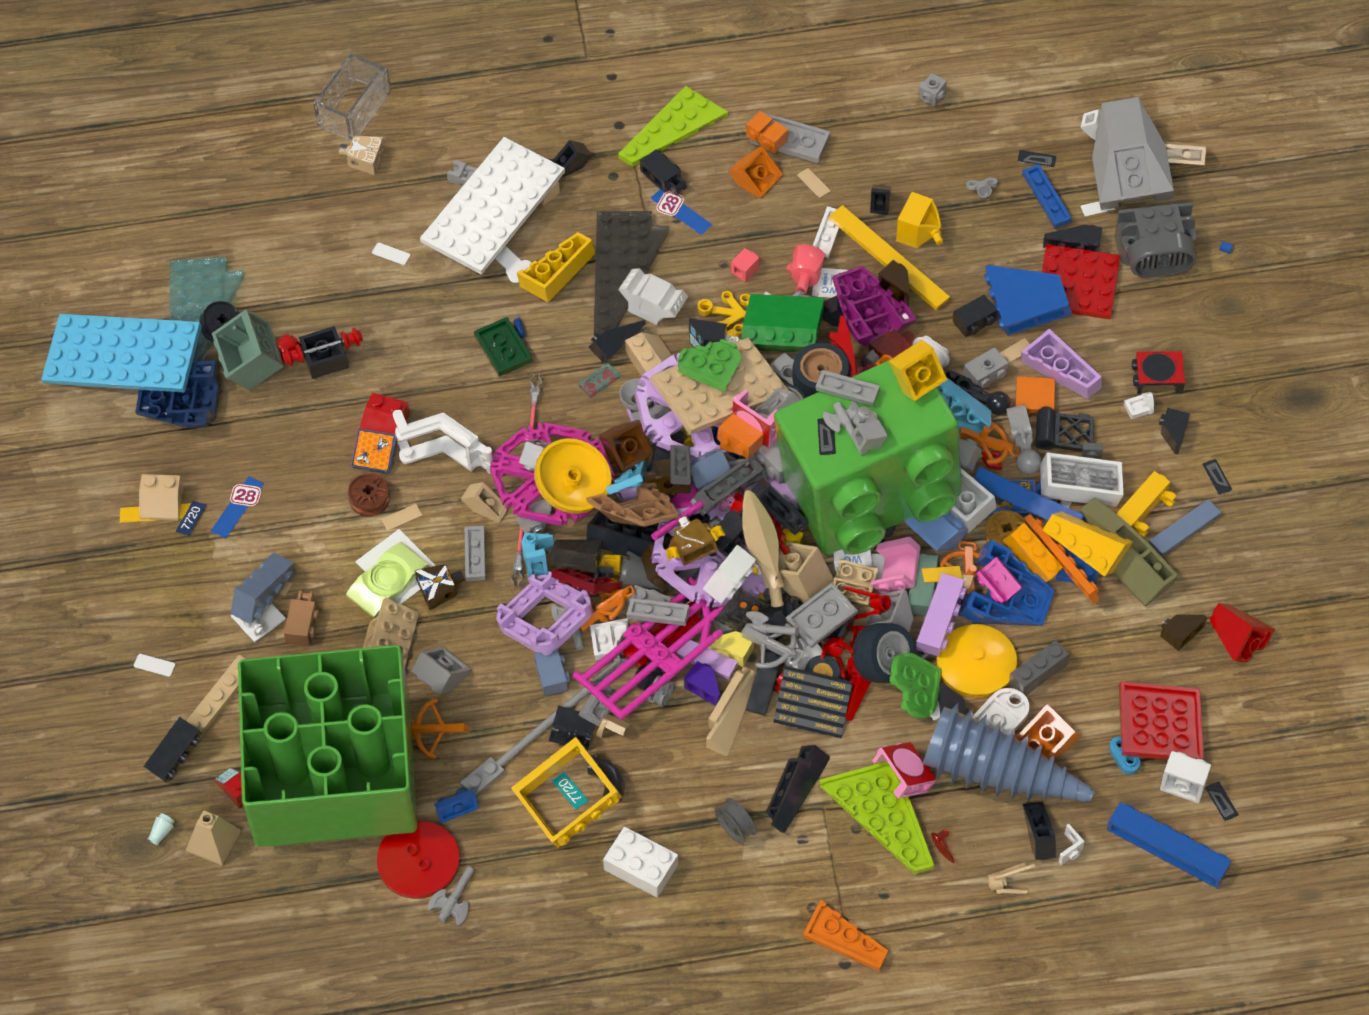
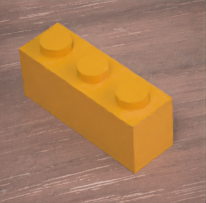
(1032, 552)

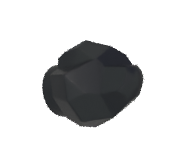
(647, 681)

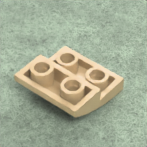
(857, 577)

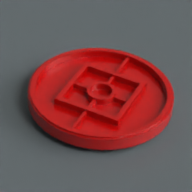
(419, 861)

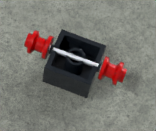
(323, 351)

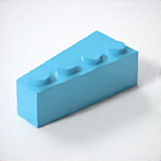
(966, 409)

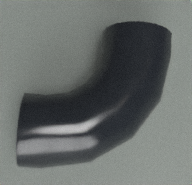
(611, 772)

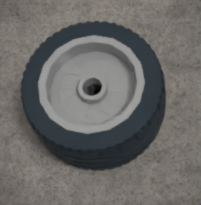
(877, 647)

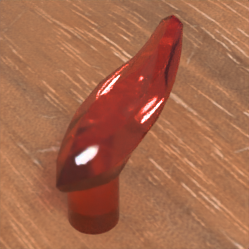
(941, 845)

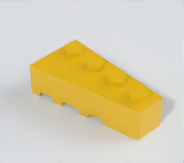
(557, 267)
(1088, 542)

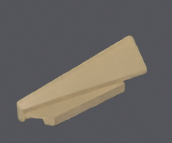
(729, 712)

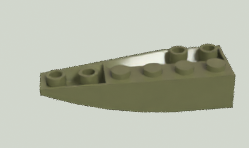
(1141, 567)

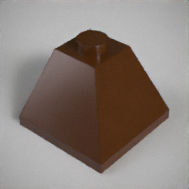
(626, 444)

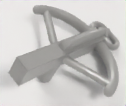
(767, 642)

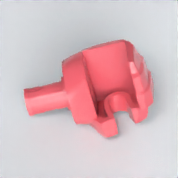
(806, 266)

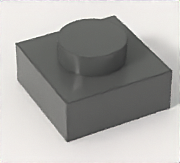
(1092, 450)

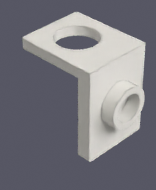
(1074, 850)

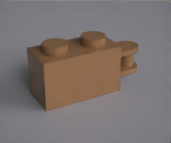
(301, 619)

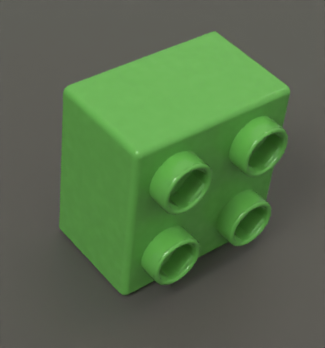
(857, 495)
(326, 746)

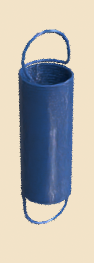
(519, 327)

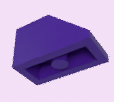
(703, 682)

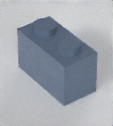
(708, 468)
(551, 672)

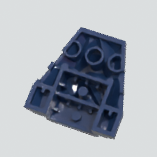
(190, 408)

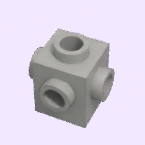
(932, 89)

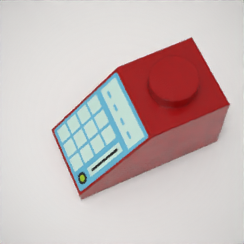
(231, 784)

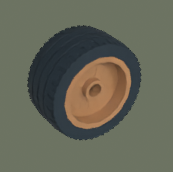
(812, 360)

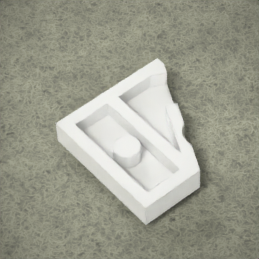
(607, 636)

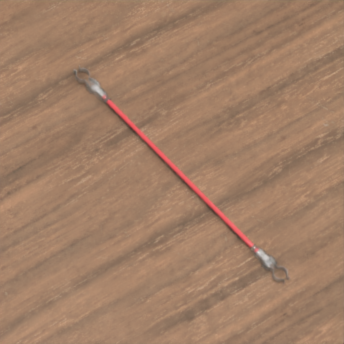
(518, 566)

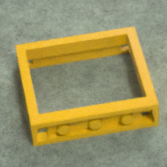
(549, 768)

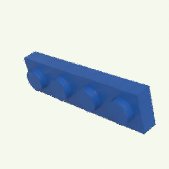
(1046, 196)

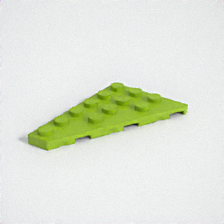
(871, 801)

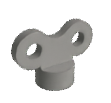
(983, 187)

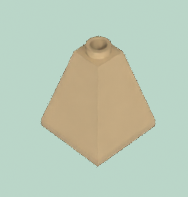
(213, 838)

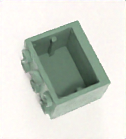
(247, 349)

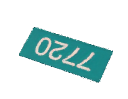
(570, 790)

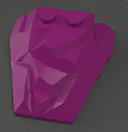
(868, 307)

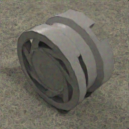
(663, 694)

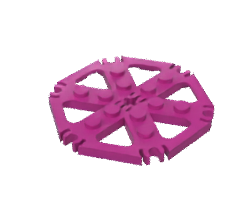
(528, 492)

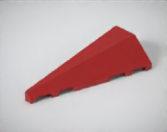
(859, 684)

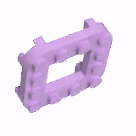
(544, 640)

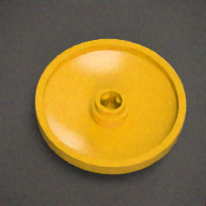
(570, 473)
(977, 661)

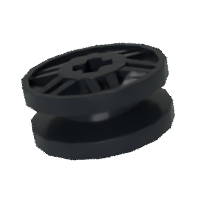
(216, 311)

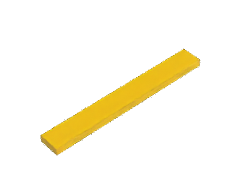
(885, 254)

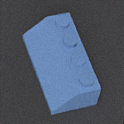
(940, 533)

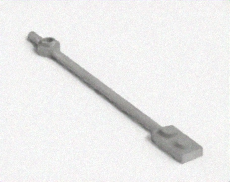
(492, 770)

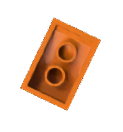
(1051, 731)

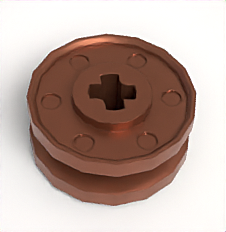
(368, 494)

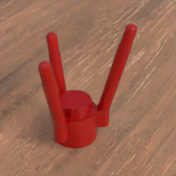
(877, 602)
(835, 649)

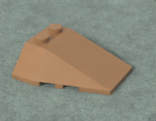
(646, 510)

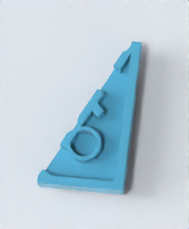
(629, 478)

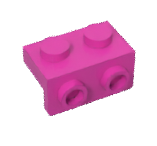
(999, 581)

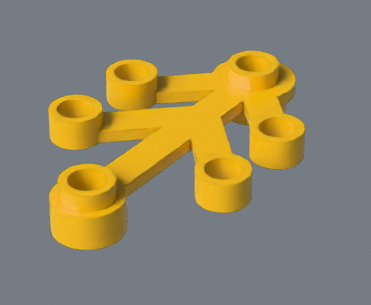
(735, 313)

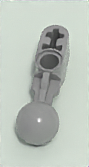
(1028, 460)

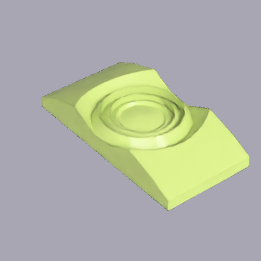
(386, 578)

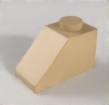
(484, 501)

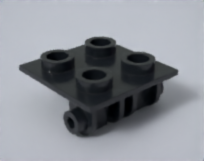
(569, 725)

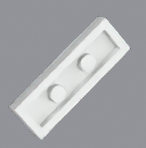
(827, 233)

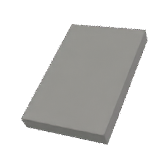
(821, 615)

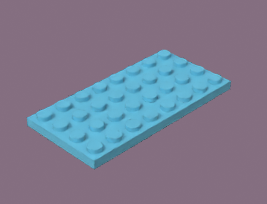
(121, 352)

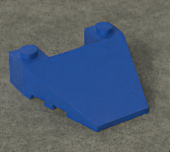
(1026, 607)

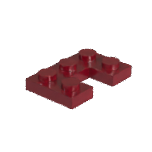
(584, 580)

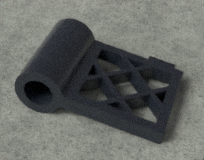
(1049, 425)

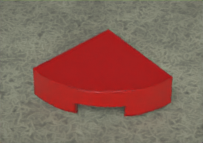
(995, 454)

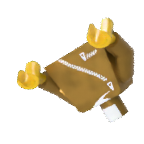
(693, 540)

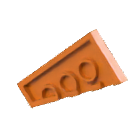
(840, 936)

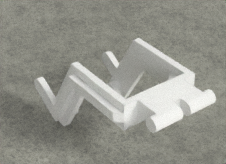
(473, 456)

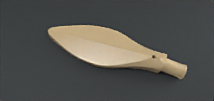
(763, 544)

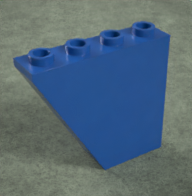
(1026, 297)

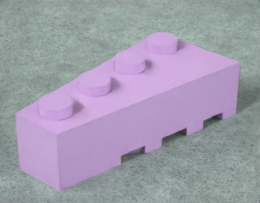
(1058, 361)
(941, 614)

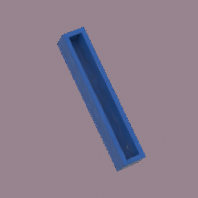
(1169, 845)

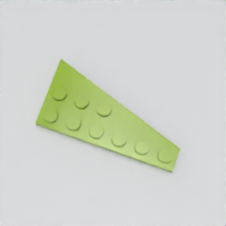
(674, 123)

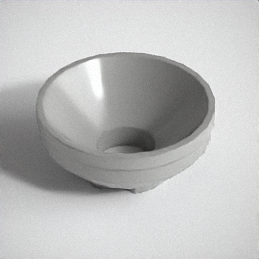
(627, 393)

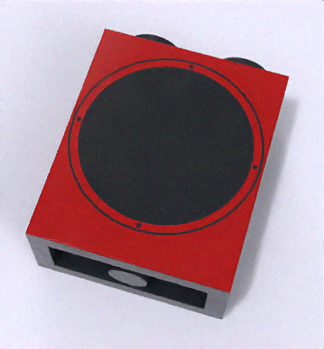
(1159, 369)

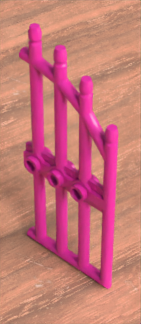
(655, 651)

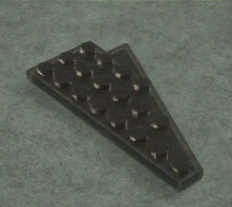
(622, 243)

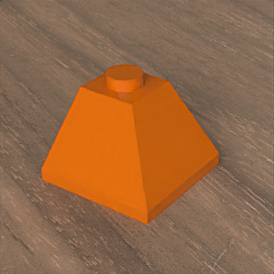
(756, 172)

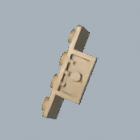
(392, 627)

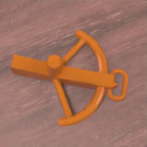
(985, 441)
(968, 554)
(602, 609)
(441, 728)

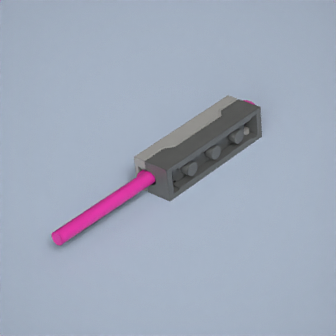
(717, 492)

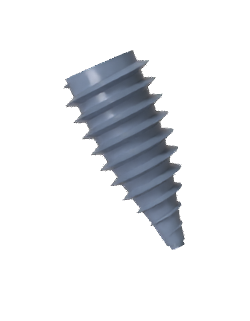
(997, 759)

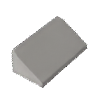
(594, 709)

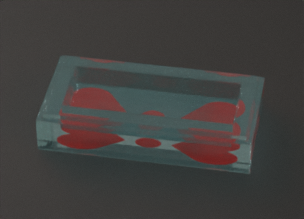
(599, 380)

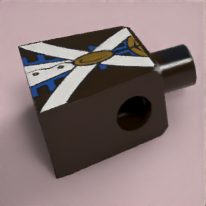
(437, 584)

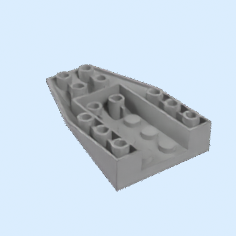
(1129, 155)

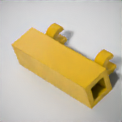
(1144, 500)

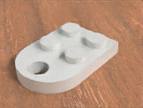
(1000, 708)

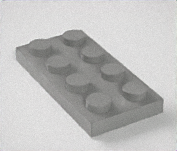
(803, 140)

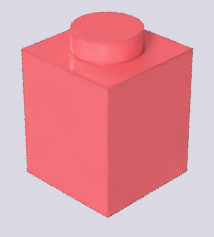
(745, 264)

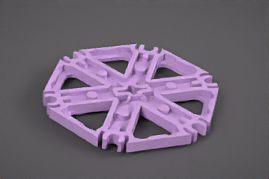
(669, 423)
(707, 565)

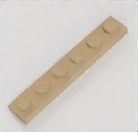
(216, 698)

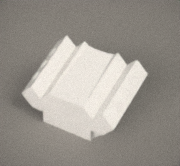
(651, 296)

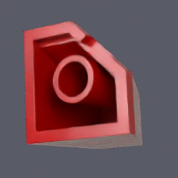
(1240, 631)

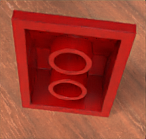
(379, 414)

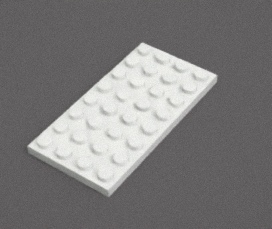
(492, 205)

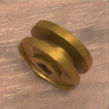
(1001, 525)

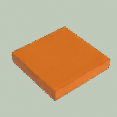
(1035, 392)

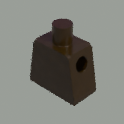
(661, 478)

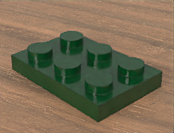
(503, 346)

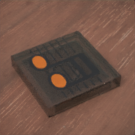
(734, 612)

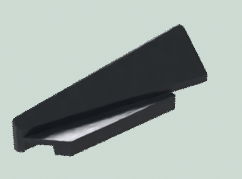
(795, 785)

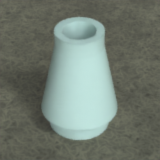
(161, 827)

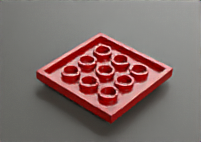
(1086, 278)
(1160, 721)

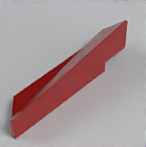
(670, 639)

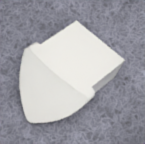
(1140, 405)

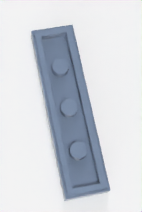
(1185, 527)

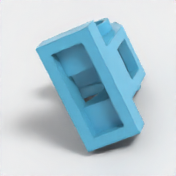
(534, 550)

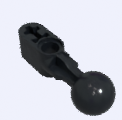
(996, 401)

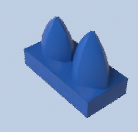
(455, 806)

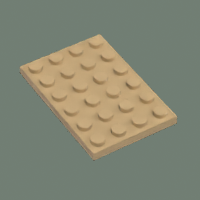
(704, 406)

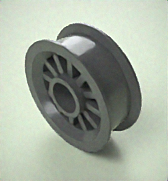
(735, 820)

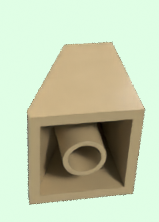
(803, 571)

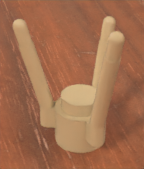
(998, 880)

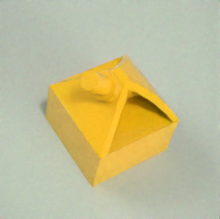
(919, 222)
(918, 370)

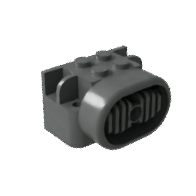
(1156, 239)

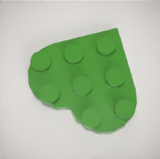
(711, 364)
(918, 682)

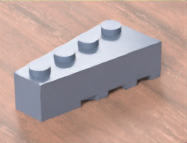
(261, 588)

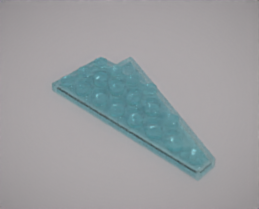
(197, 285)

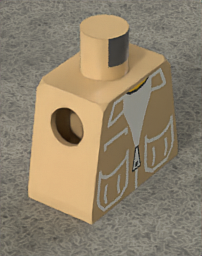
(363, 153)

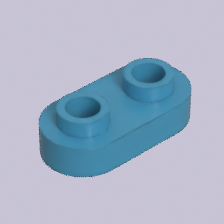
(1121, 760)

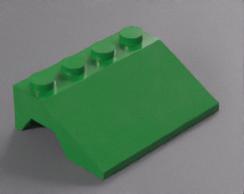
(782, 322)

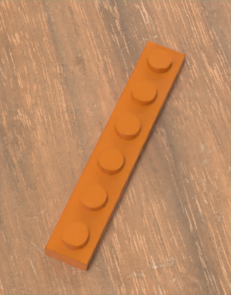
(1069, 566)

